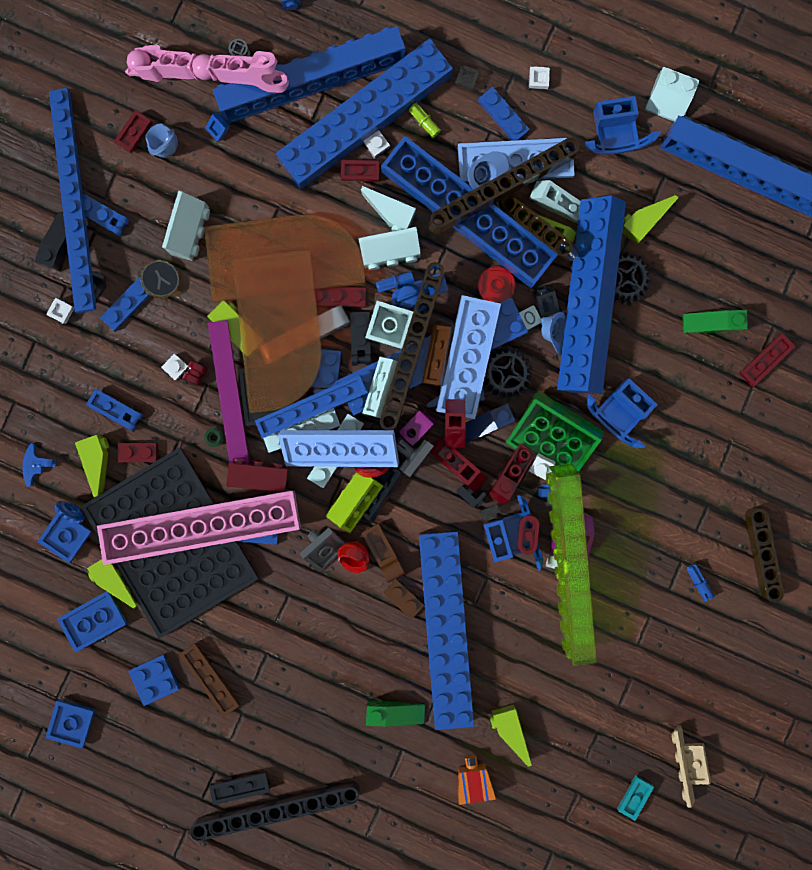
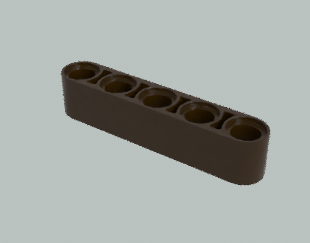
(546, 231)
(770, 562)

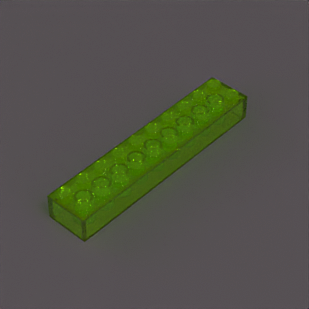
(572, 563)

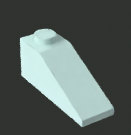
(556, 200)
(393, 212)

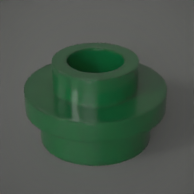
(208, 435)

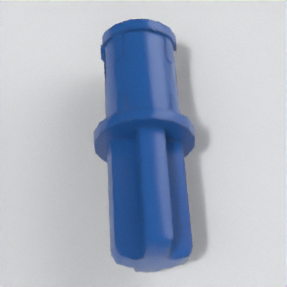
(394, 282)
(700, 582)

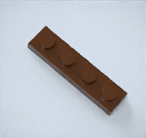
(209, 679)

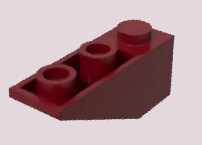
(455, 423)
(511, 474)

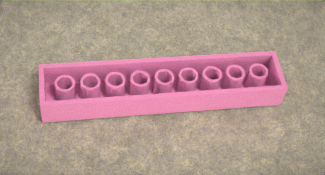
(198, 527)

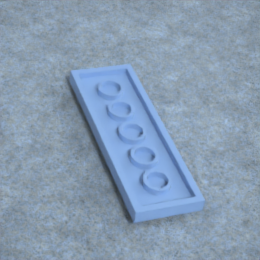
(515, 152)
(469, 353)
(339, 448)

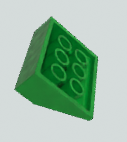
(555, 432)

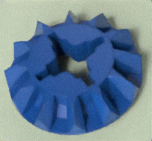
(69, 512)

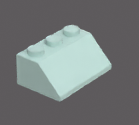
(186, 226)
(390, 248)

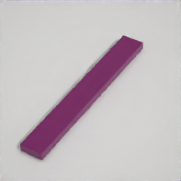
(228, 390)

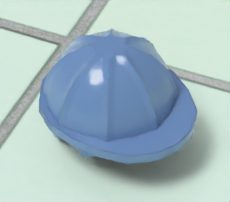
(161, 141)

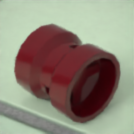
(194, 373)

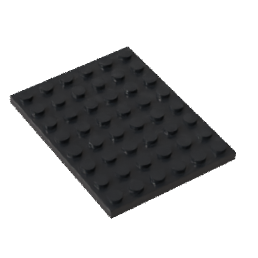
(180, 583)

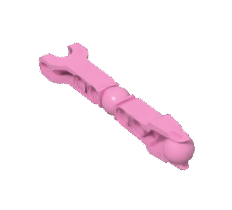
(224, 68)

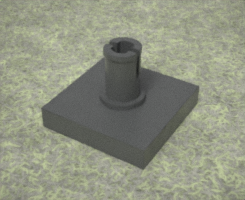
(413, 455)
(322, 549)

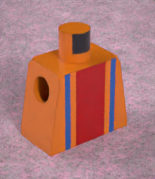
(474, 782)

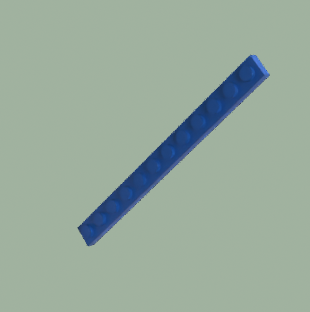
(72, 201)

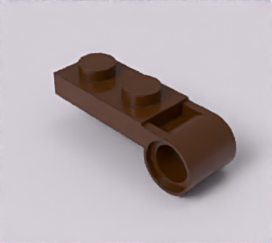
(383, 553)

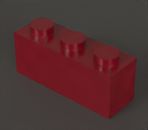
(256, 475)

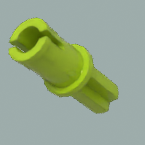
(424, 120)

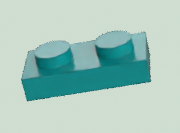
(635, 798)

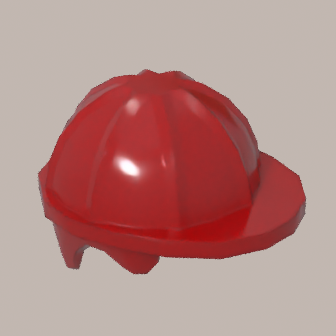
(353, 557)

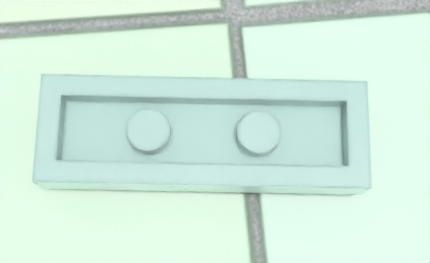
(380, 387)

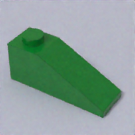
(715, 322)
(394, 713)

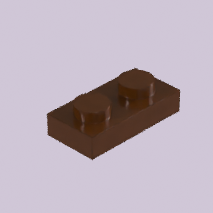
(403, 598)

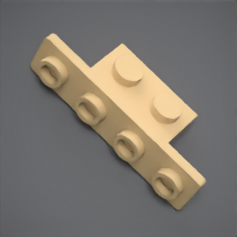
(692, 763)

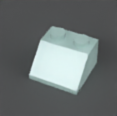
(671, 94)
(389, 324)

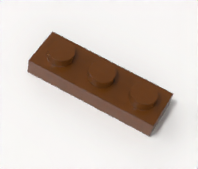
(438, 355)

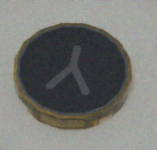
(159, 279)

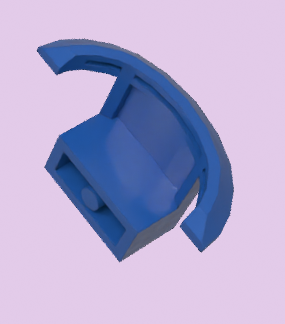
(617, 127)
(623, 411)
(503, 535)

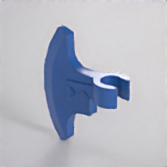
(34, 465)

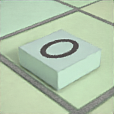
(530, 317)

